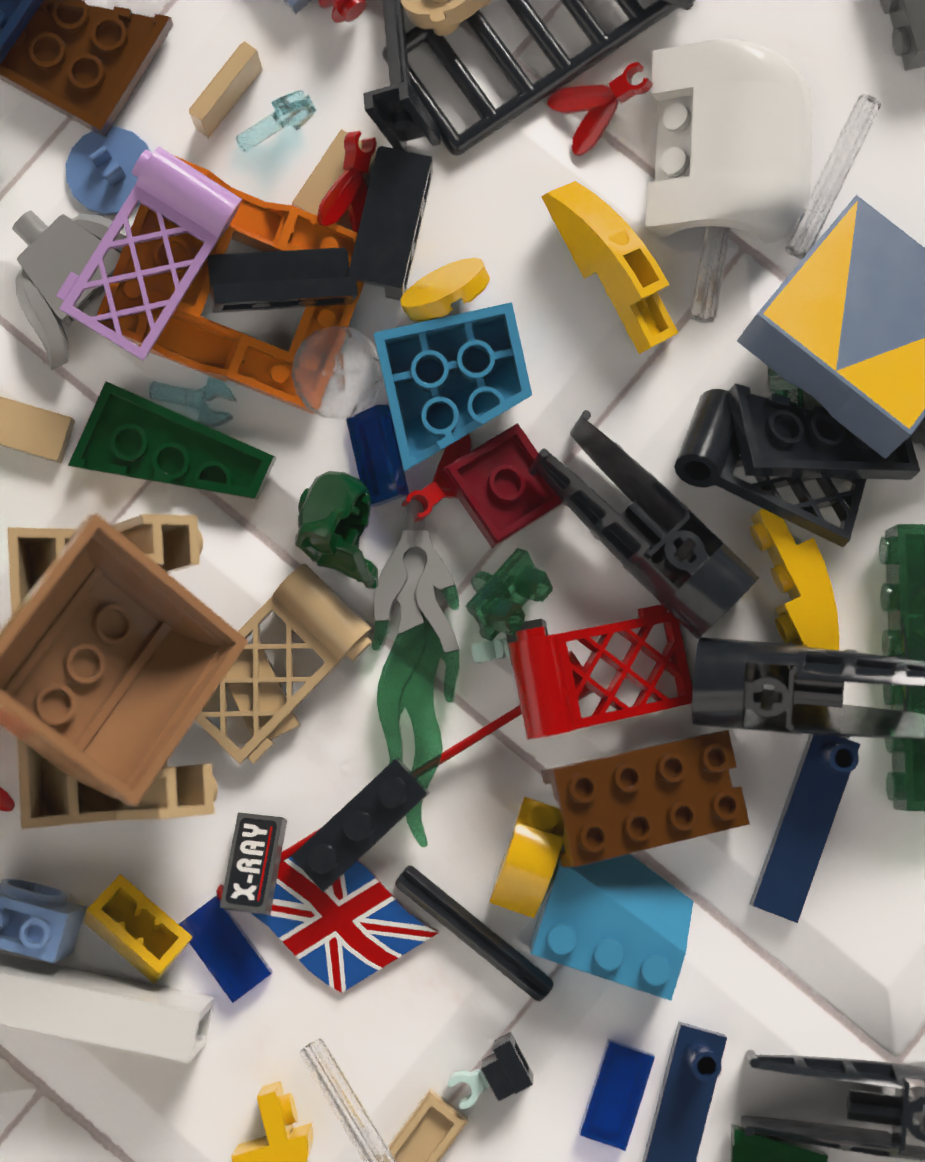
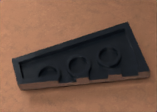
(809, 443)

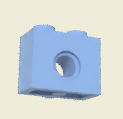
(38, 920)

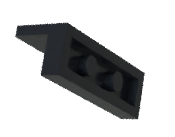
(391, 220)
(280, 280)

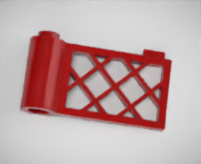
(547, 676)

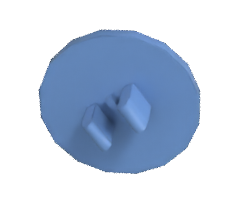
(102, 169)

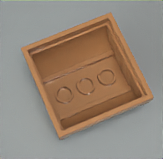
(110, 663)

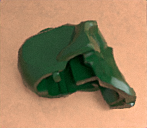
(331, 524)

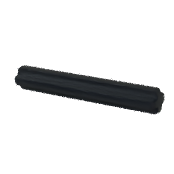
(474, 933)

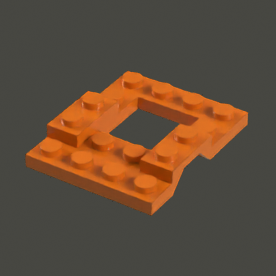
(207, 344)

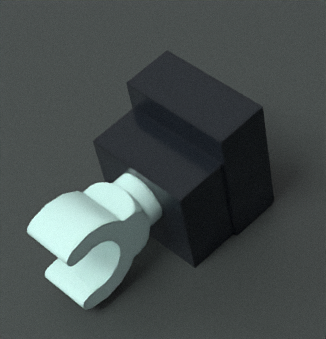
(503, 1071)

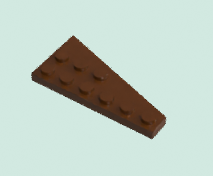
(84, 58)

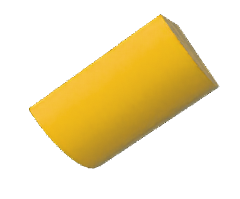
(136, 928)

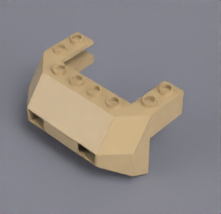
(45, 791)

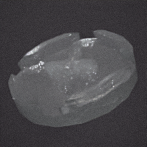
(337, 372)

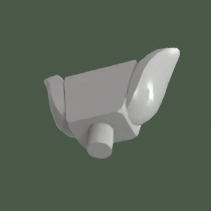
(46, 264)

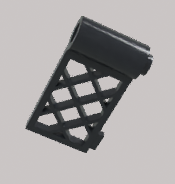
(712, 454)

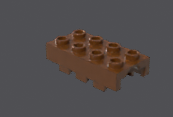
(646, 798)

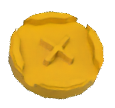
(433, 293)

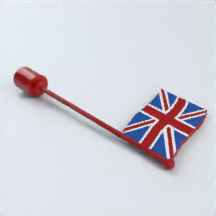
(357, 920)

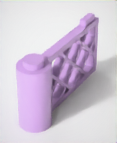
(184, 199)

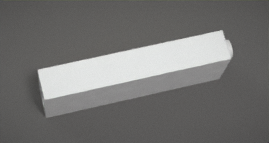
(103, 1009)

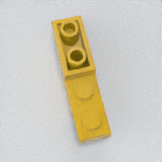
(608, 246)
(802, 573)

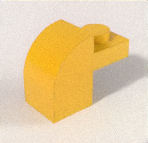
(529, 858)
(281, 1140)

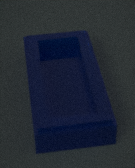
(378, 454)
(225, 949)
(616, 1094)

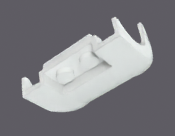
(729, 140)

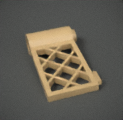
(322, 623)

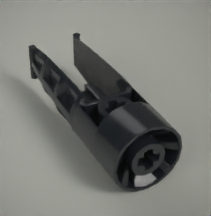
(651, 532)
(732, 695)
(860, 1105)

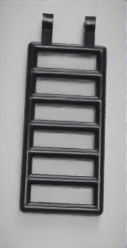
(528, 93)

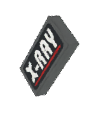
(253, 863)

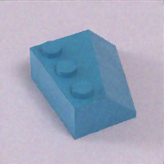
(451, 377)
(615, 924)

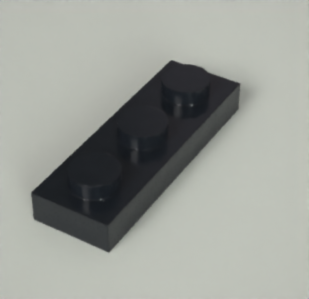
(360, 824)

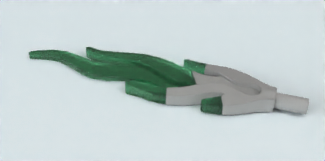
(415, 656)

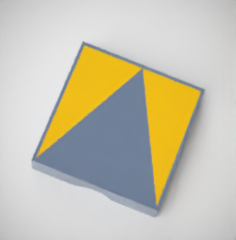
(853, 327)

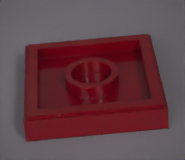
(497, 486)

